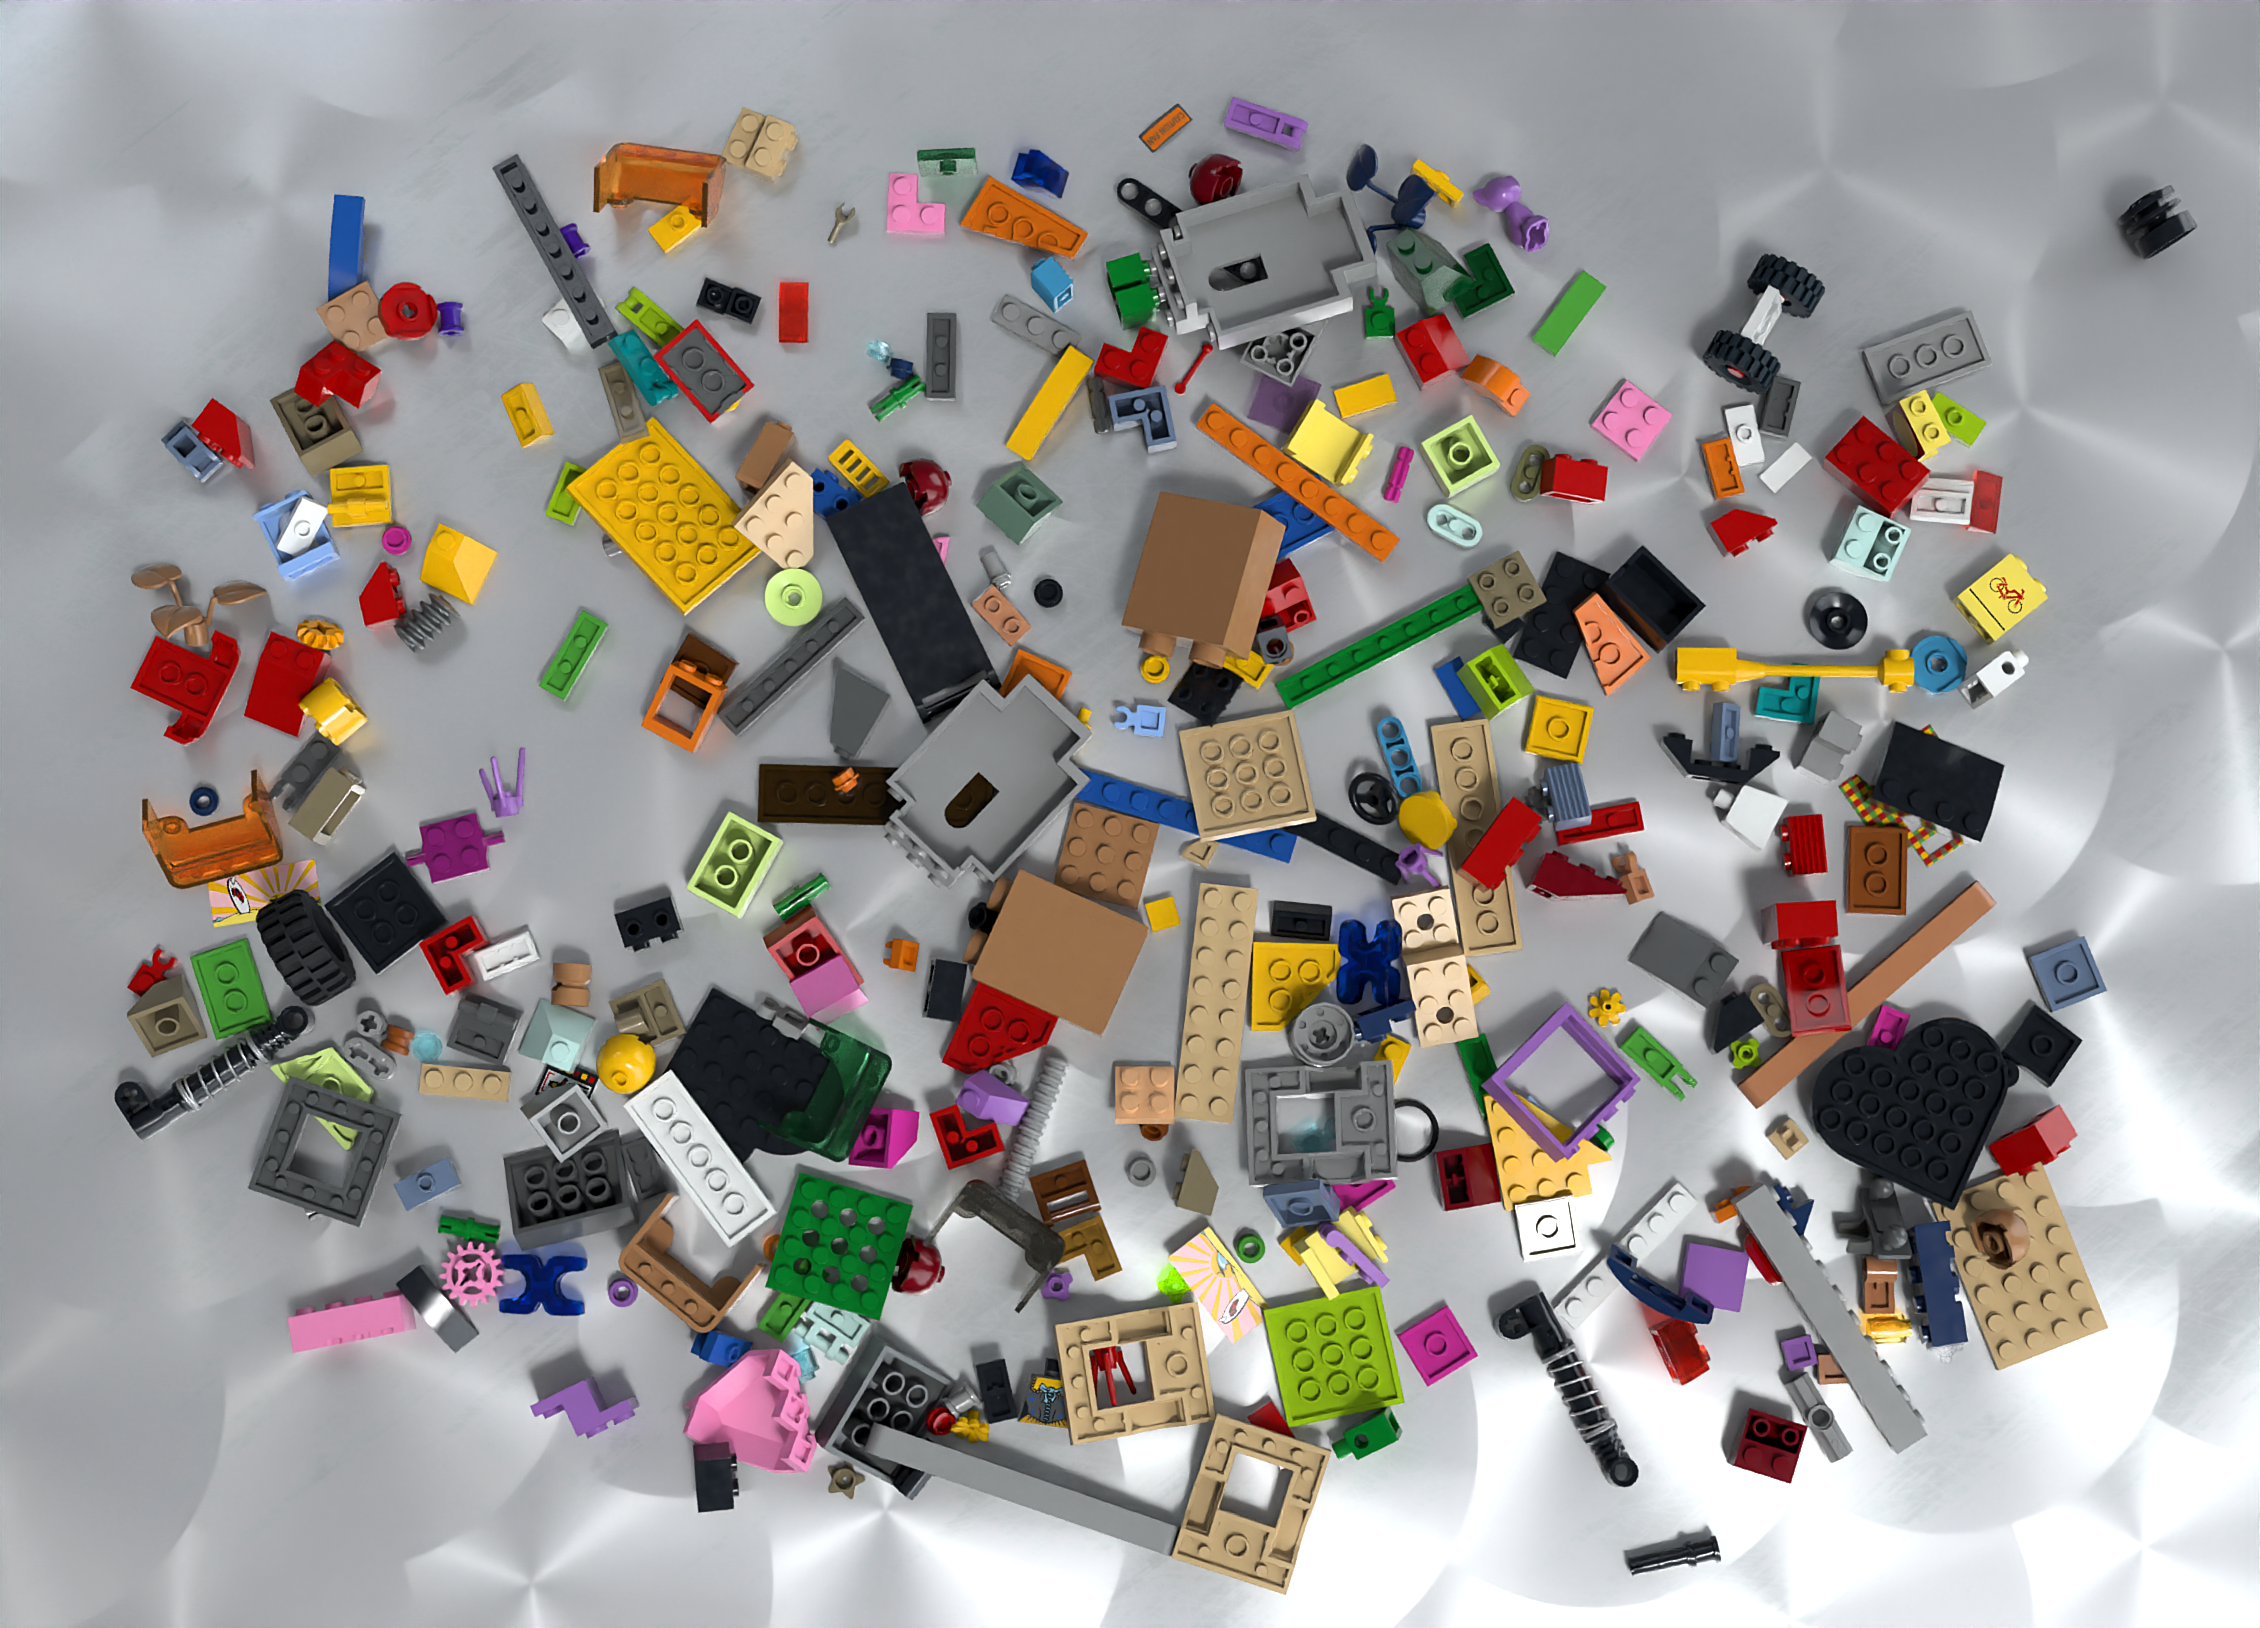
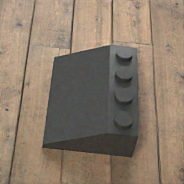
(569, 1198)
(882, 1389)

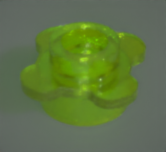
(1166, 1286)

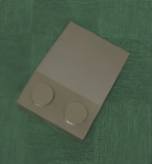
(317, 433)

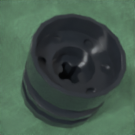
(2157, 222)

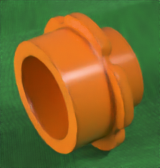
(845, 780)

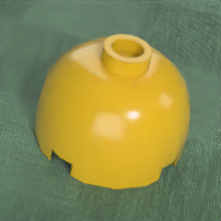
(625, 1064)

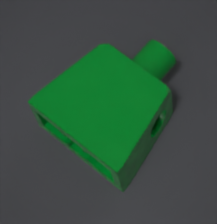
(1379, 1428)

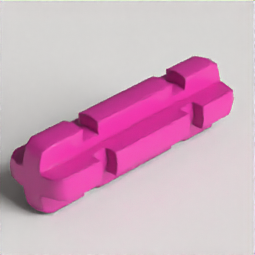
(1398, 474)

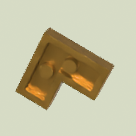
(1094, 1242)

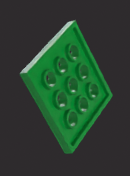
(838, 1199)

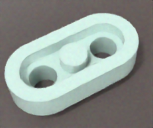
(1455, 523)

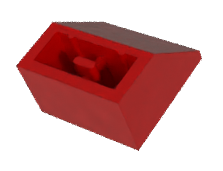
(226, 431)
(1288, 597)

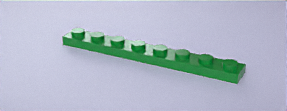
(1378, 647)

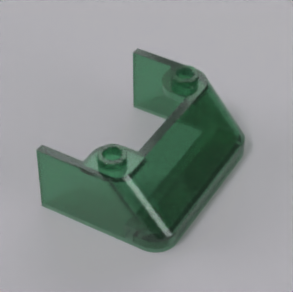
(841, 1098)

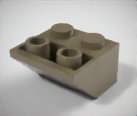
(1198, 1186)

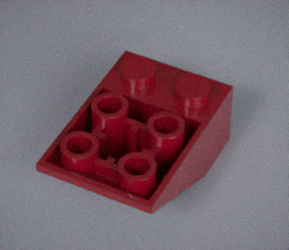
(1563, 881)

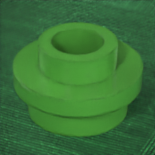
(1250, 1238)

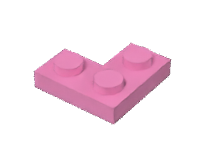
(907, 215)

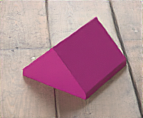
(828, 991)

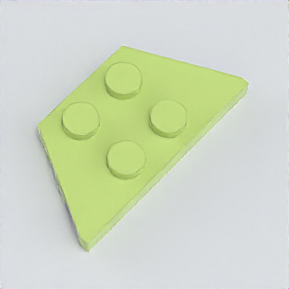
(331, 1071)

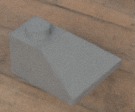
(564, 1119)

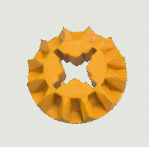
(319, 634)

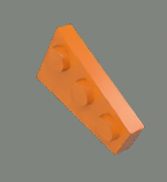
(1609, 643)

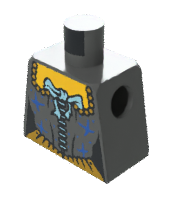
(1044, 1398)

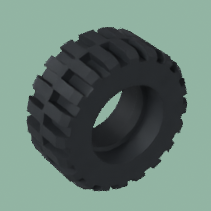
(305, 947)

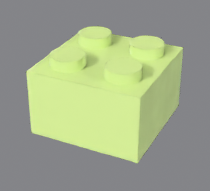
(1459, 456)

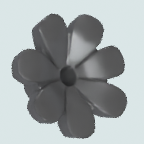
(1534, 802)

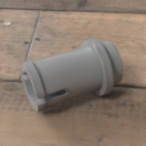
(996, 570)

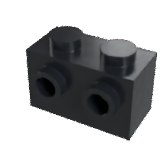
(649, 924)
(714, 1477)

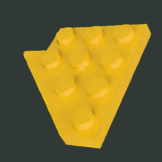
(1525, 1168)

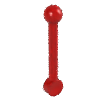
(1180, 388)

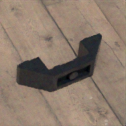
(1679, 752)

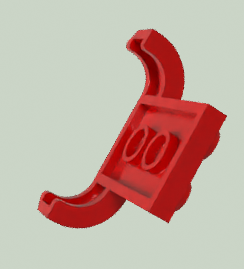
(188, 682)

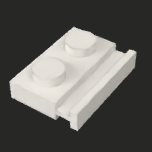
(1943, 501)

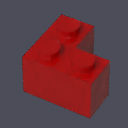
(1133, 369)
(339, 373)
(448, 951)
(2034, 1142)
(961, 1145)

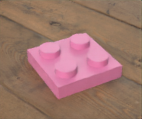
(1631, 421)

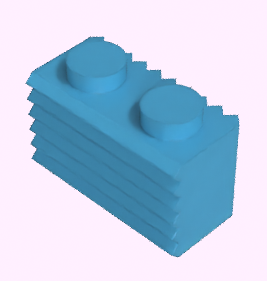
(1052, 283)

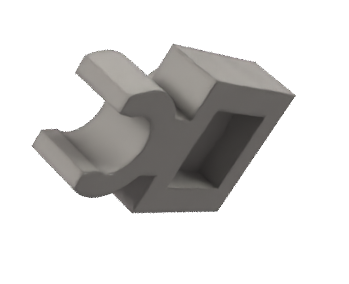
(785, 1019)

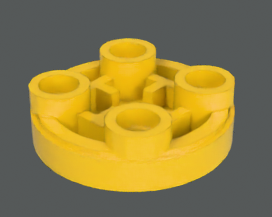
(1426, 819)

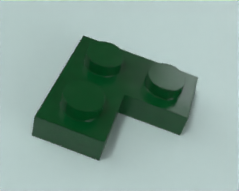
(1490, 283)

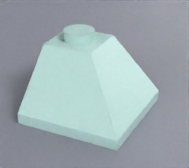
(557, 1036)

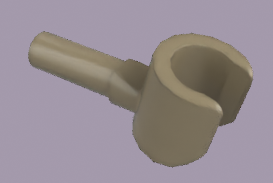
(841, 219)

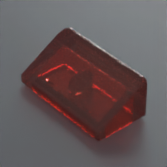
(1985, 502)

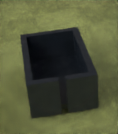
(1650, 599)

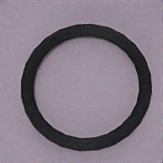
(1428, 1150)

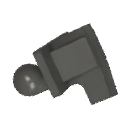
(1880, 1221)

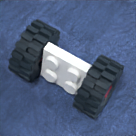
(1779, 289)

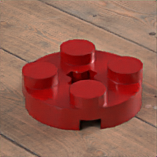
(396, 323)

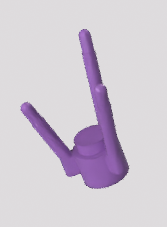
(504, 802)
(1415, 862)

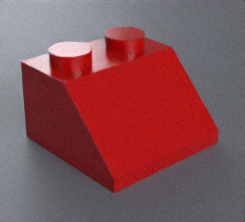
(1431, 350)

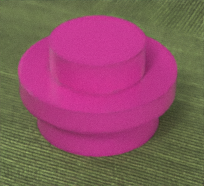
(396, 540)

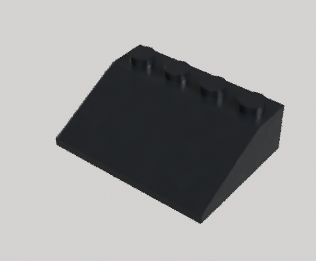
(1935, 784)

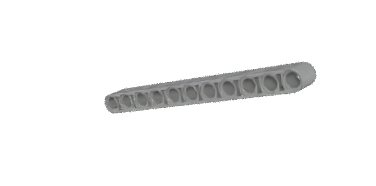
(1022, 1489)

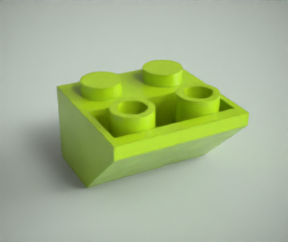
(1495, 681)

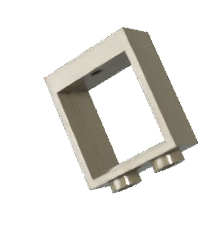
(328, 805)

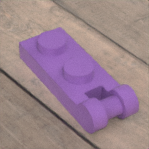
(1265, 124)
(1352, 1254)

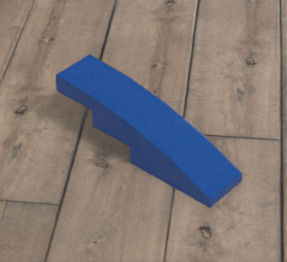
(346, 245)

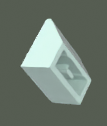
(1870, 545)

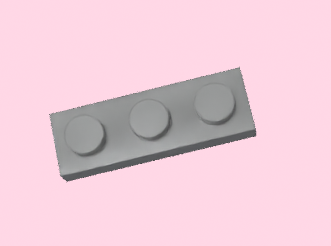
(1035, 327)

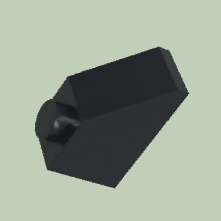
(1733, 1020)

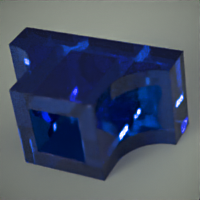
(1040, 174)

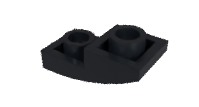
(728, 301)

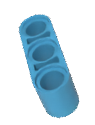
(1398, 744)

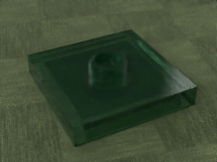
(947, 162)

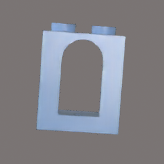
(289, 568)

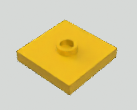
(1559, 730)

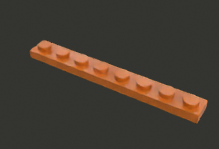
(1297, 483)

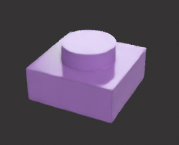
(1798, 1352)

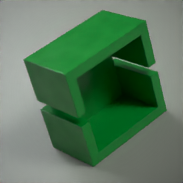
(1129, 285)

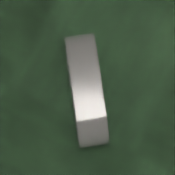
(374, 1053)

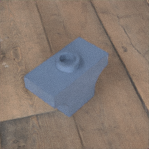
(192, 451)
(428, 1184)

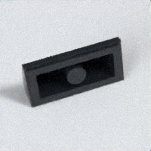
(1301, 920)

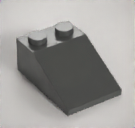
(1683, 961)

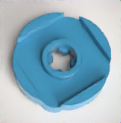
(1954, 664)

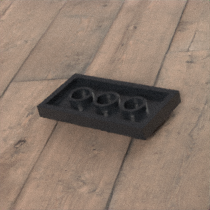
(1551, 631)

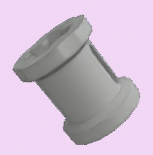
(365, 1030)
(962, 1400)

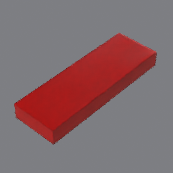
(1604, 824)

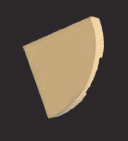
(1200, 852)

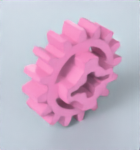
(462, 1265)

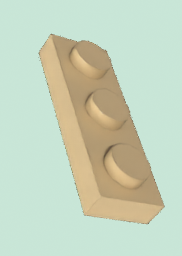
(465, 1082)

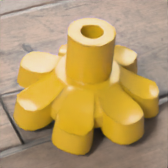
(1600, 1010)
(971, 1428)

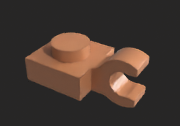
(1634, 879)

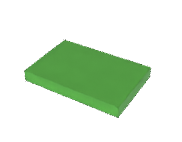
(231, 989)

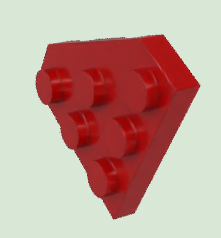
(996, 1030)

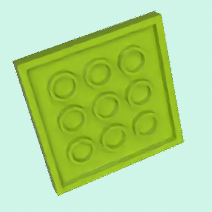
(1333, 1356)

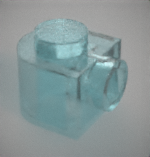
(808, 1364)

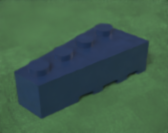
(1935, 1286)

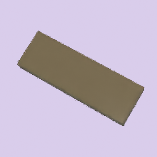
(623, 403)

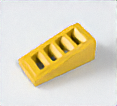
(865, 463)

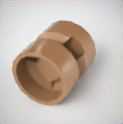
(571, 984)

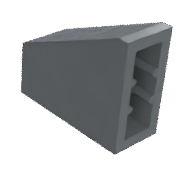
(855, 713)

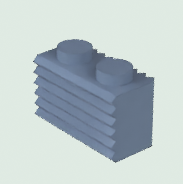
(1566, 797)

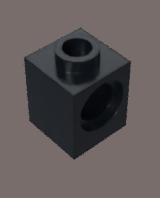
(1270, 629)

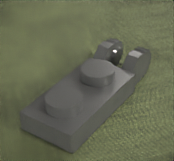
(306, 770)

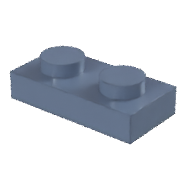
(1725, 733)

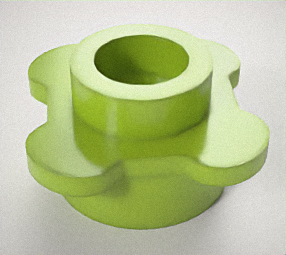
(1740, 1060)

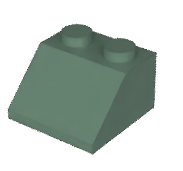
(1019, 503)

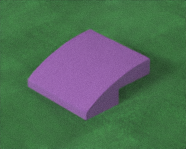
(1714, 1275)

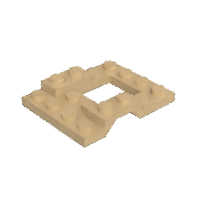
(1174, 1367)
(1236, 1543)

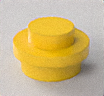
(1155, 669)

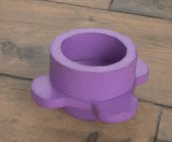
(1061, 1292)

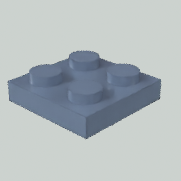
(2067, 974)

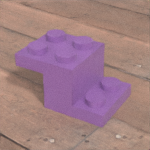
(585, 1408)

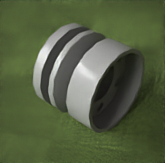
(1337, 1031)

